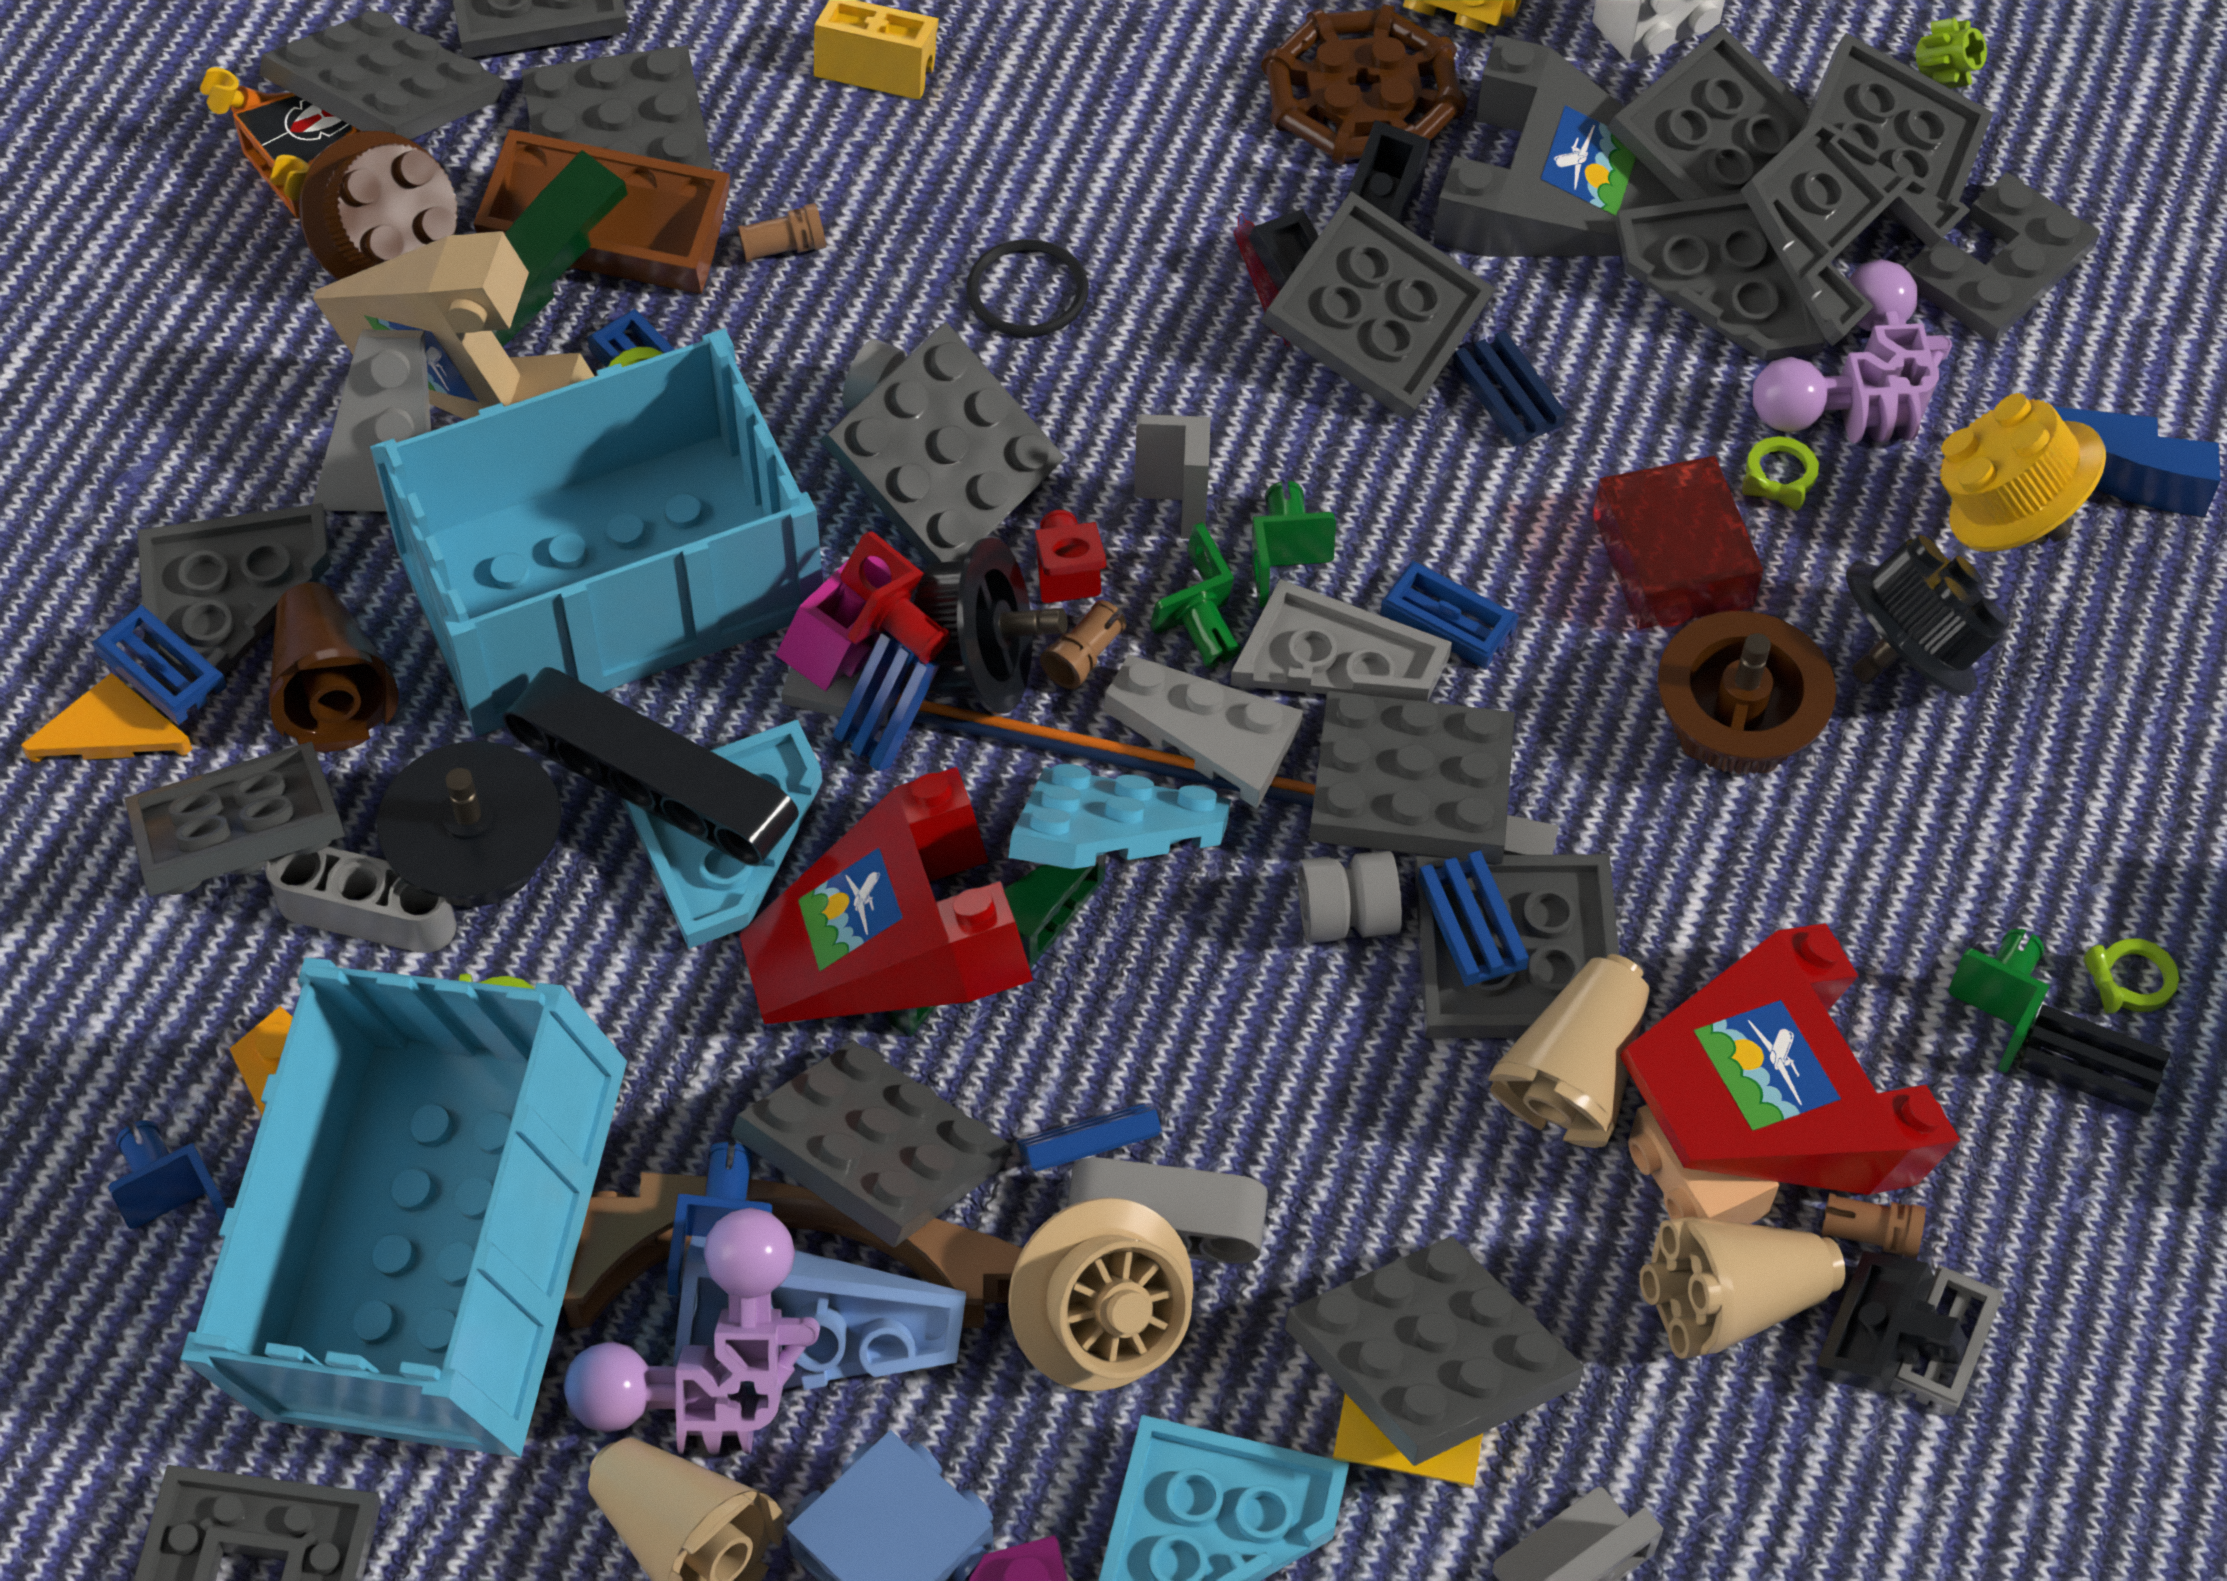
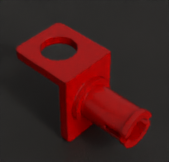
(1068, 558)
(890, 605)

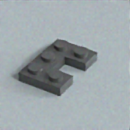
(2040, 251)
(207, 1512)

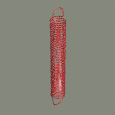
(1255, 283)

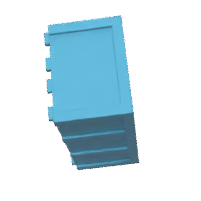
(601, 528)
(410, 1209)

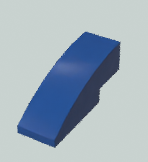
(2151, 468)

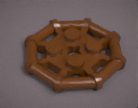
(1373, 61)

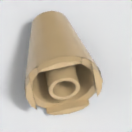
(1570, 1057)
(683, 1516)

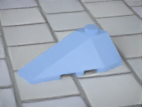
(864, 1316)

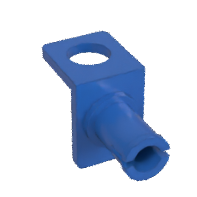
(159, 1178)
(724, 1194)

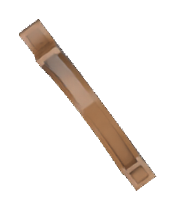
(634, 1233)

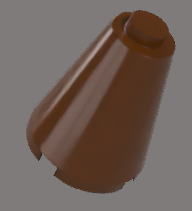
(326, 672)

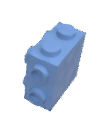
(891, 1520)

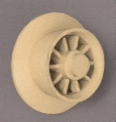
(1101, 1294)

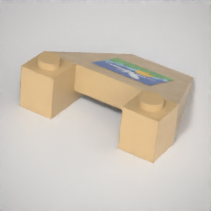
(458, 295)

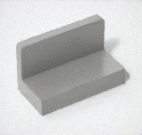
(1174, 463)
(1583, 1544)

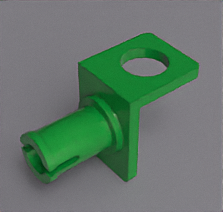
(1289, 536)
(1199, 604)
(2003, 986)

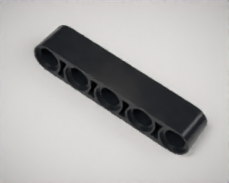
(651, 766)

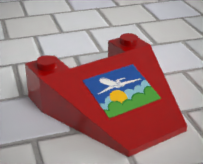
(866, 925)
(1767, 1087)

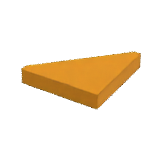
(106, 725)

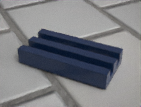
(1518, 384)

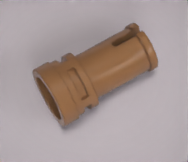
(797, 231)
(1076, 652)
(1893, 1227)

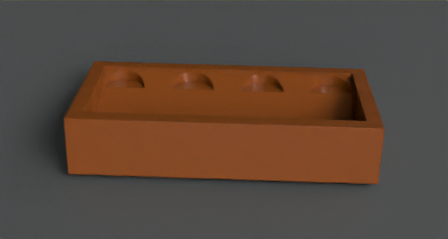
(653, 236)

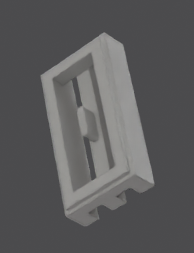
(1926, 1387)

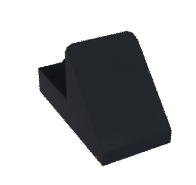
(1391, 169)

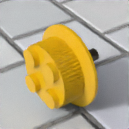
(2019, 474)

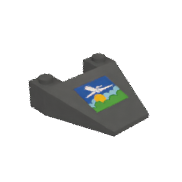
(1564, 173)

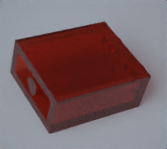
(1677, 542)

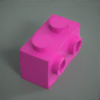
(819, 631)

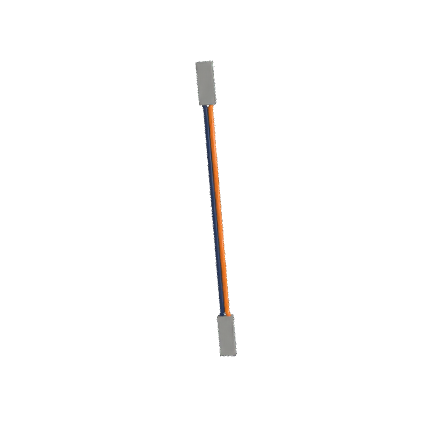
(1522, 834)

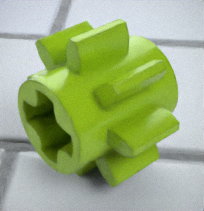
(1951, 52)

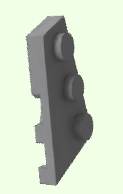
(380, 401)
(1327, 645)
(1212, 723)

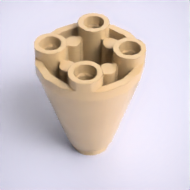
(1734, 1280)

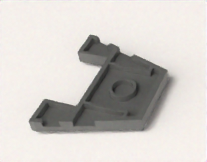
(1821, 199)

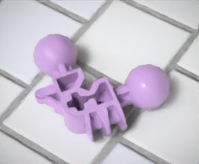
(1878, 387)
(748, 1258)

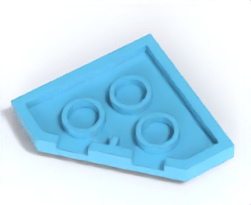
(1086, 815)
(705, 886)
(1218, 1507)

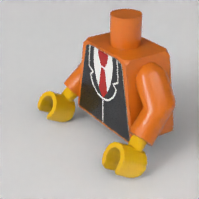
(275, 131)

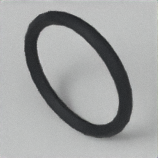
(1027, 330)

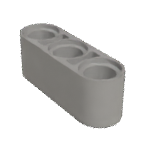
(381, 917)
(1212, 1212)

